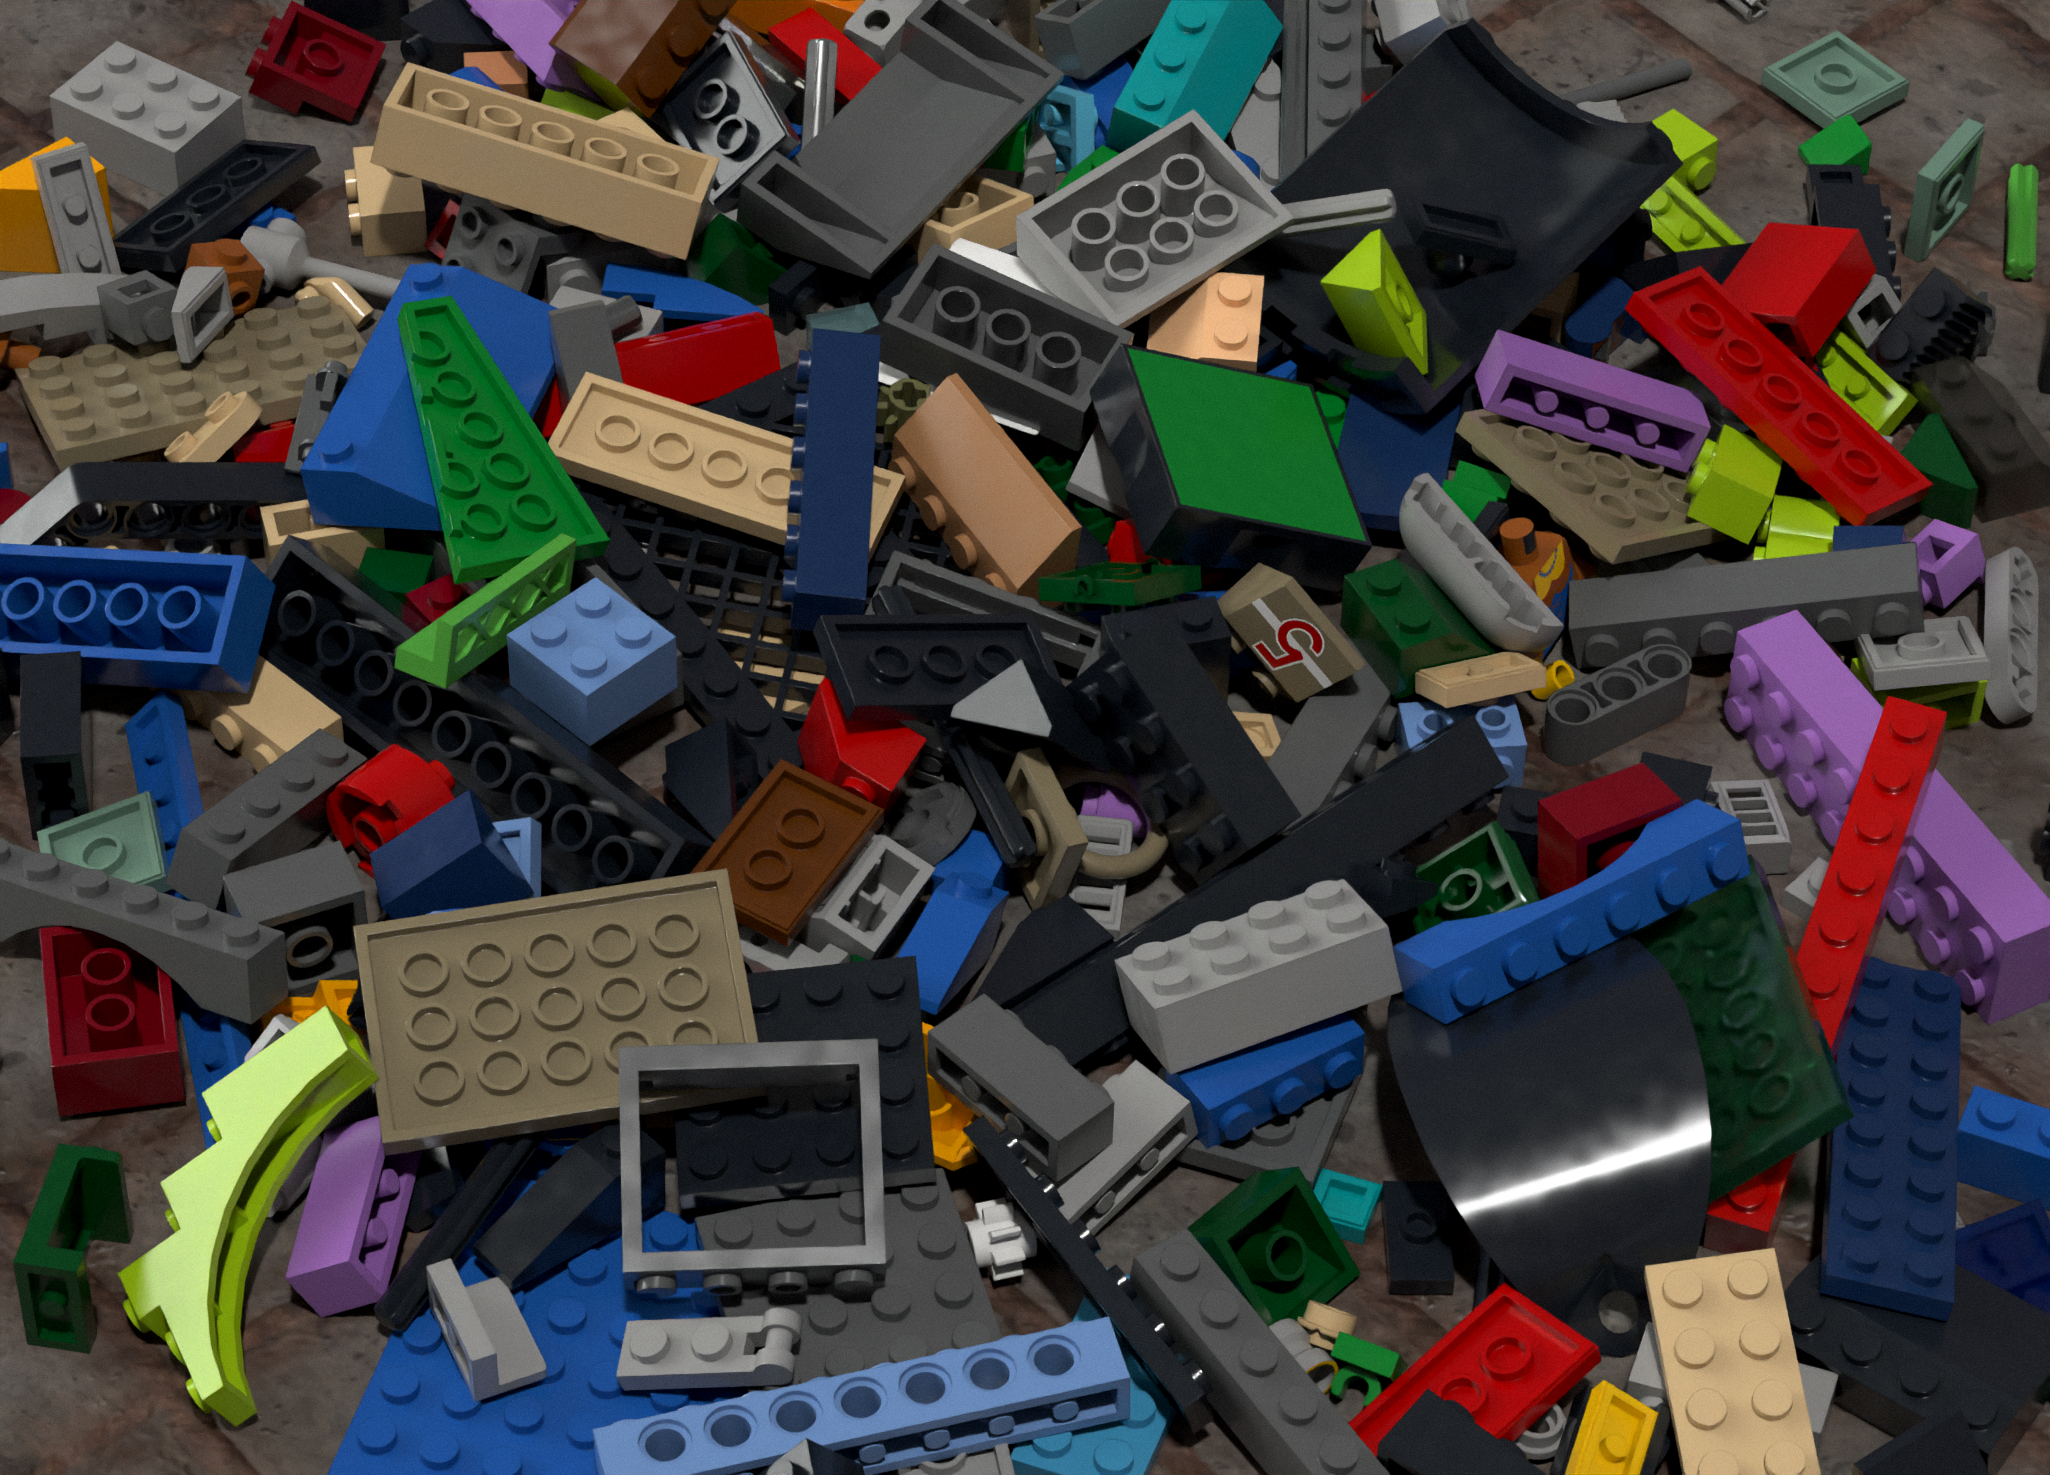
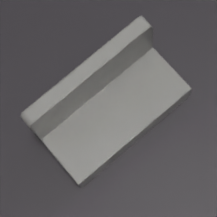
(483, 1332)

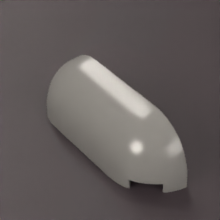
(1473, 571)

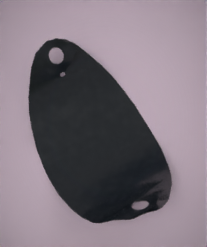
(1568, 1129)

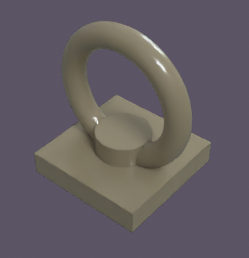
(1058, 834)

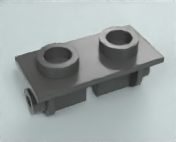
(316, 404)

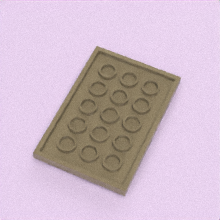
(143, 398)
(521, 1006)

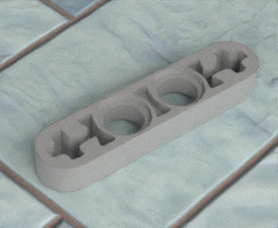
(2011, 634)

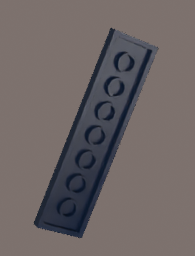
(1896, 1160)

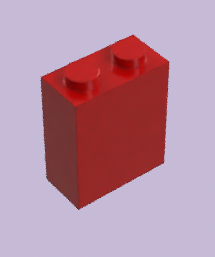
(1801, 281)

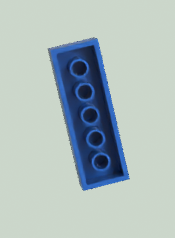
(136, 614)

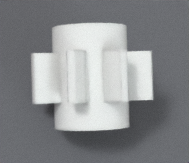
(1000, 1239)

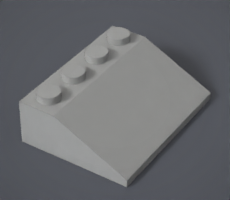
(1148, 223)

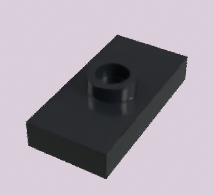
(1417, 1237)

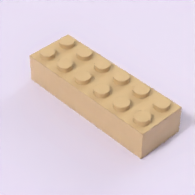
(544, 161)

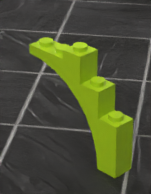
(262, 1125)

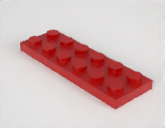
(1778, 397)

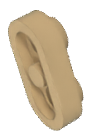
(228, 421)

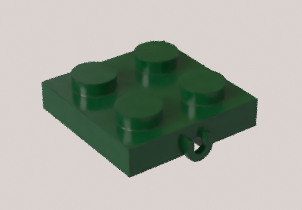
(1120, 585)

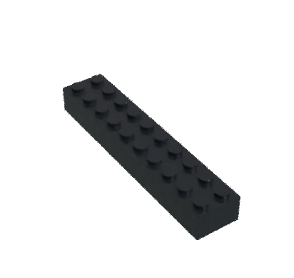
(340, 642)

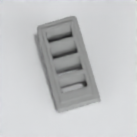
(200, 309)
(1763, 829)
(1111, 838)

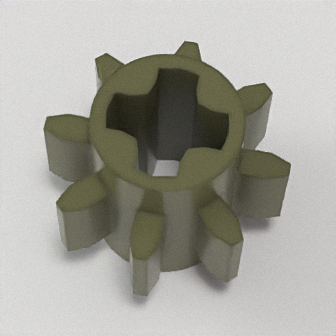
(899, 404)

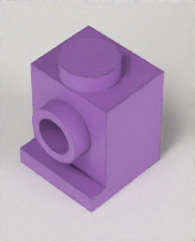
(1948, 562)

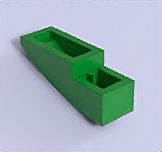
(1477, 486)

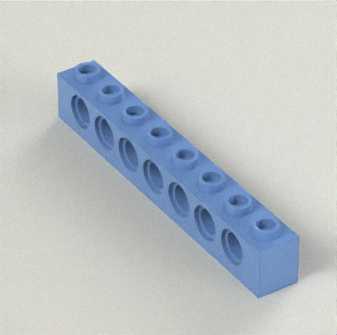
(892, 1411)

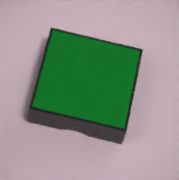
(1229, 467)

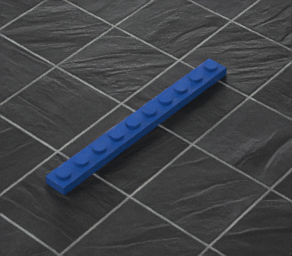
(167, 769)

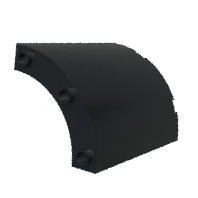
(1473, 136)

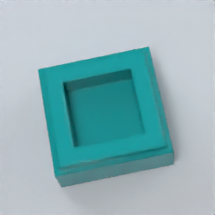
(1348, 1203)

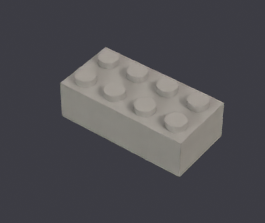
(1258, 975)

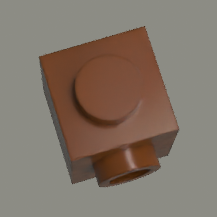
(242, 270)

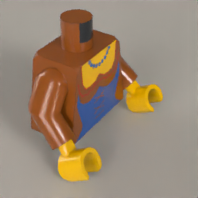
(1546, 567)

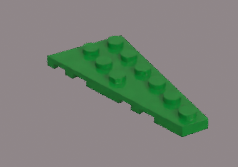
(487, 460)

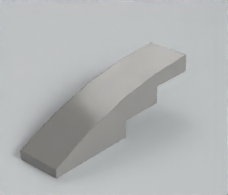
(57, 304)

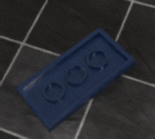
(1389, 450)

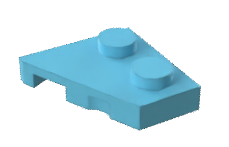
(1069, 124)

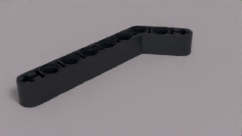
(154, 502)

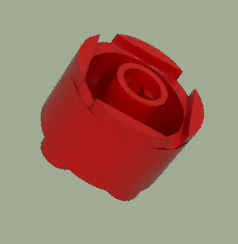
(386, 799)

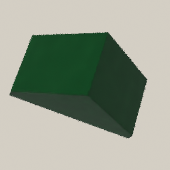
(1938, 459)

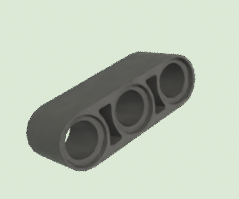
(1616, 704)

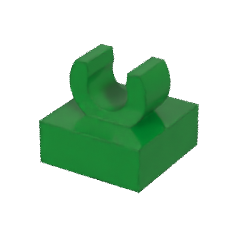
(1364, 1362)

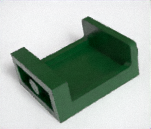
(77, 1204)

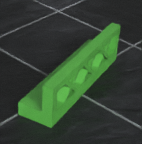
(482, 621)

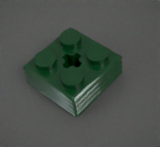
(1475, 879)

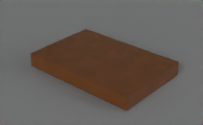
(790, 849)

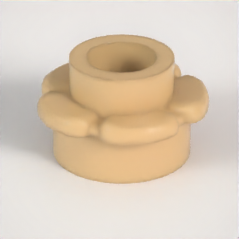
(1325, 1322)

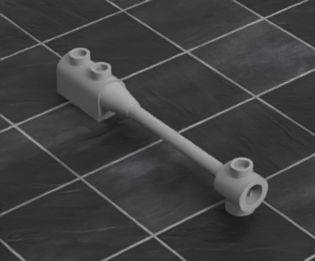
(287, 261)

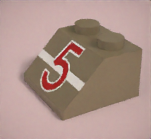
(1285, 635)

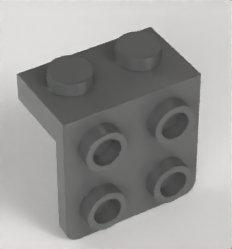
(505, 242)

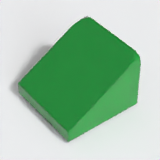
(1838, 144)

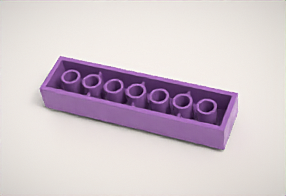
(1958, 883)

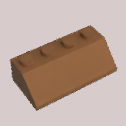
(983, 493)

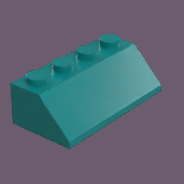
(1197, 59)

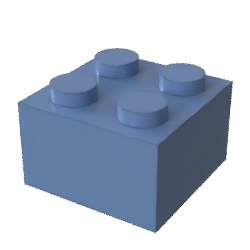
(592, 661)

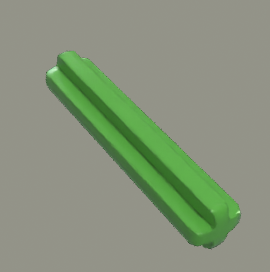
(2022, 222)

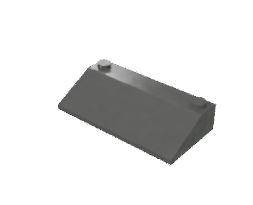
(899, 143)

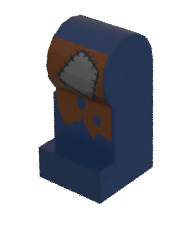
(1602, 322)

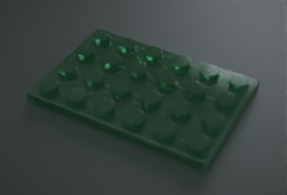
(1754, 1027)

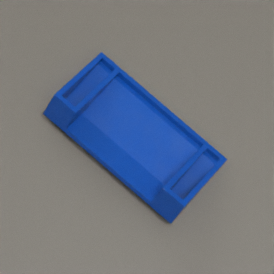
(371, 450)

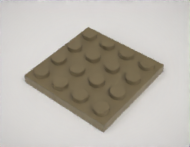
(1605, 496)

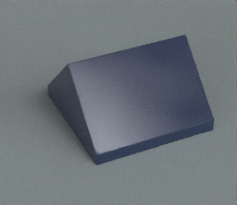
(447, 863)

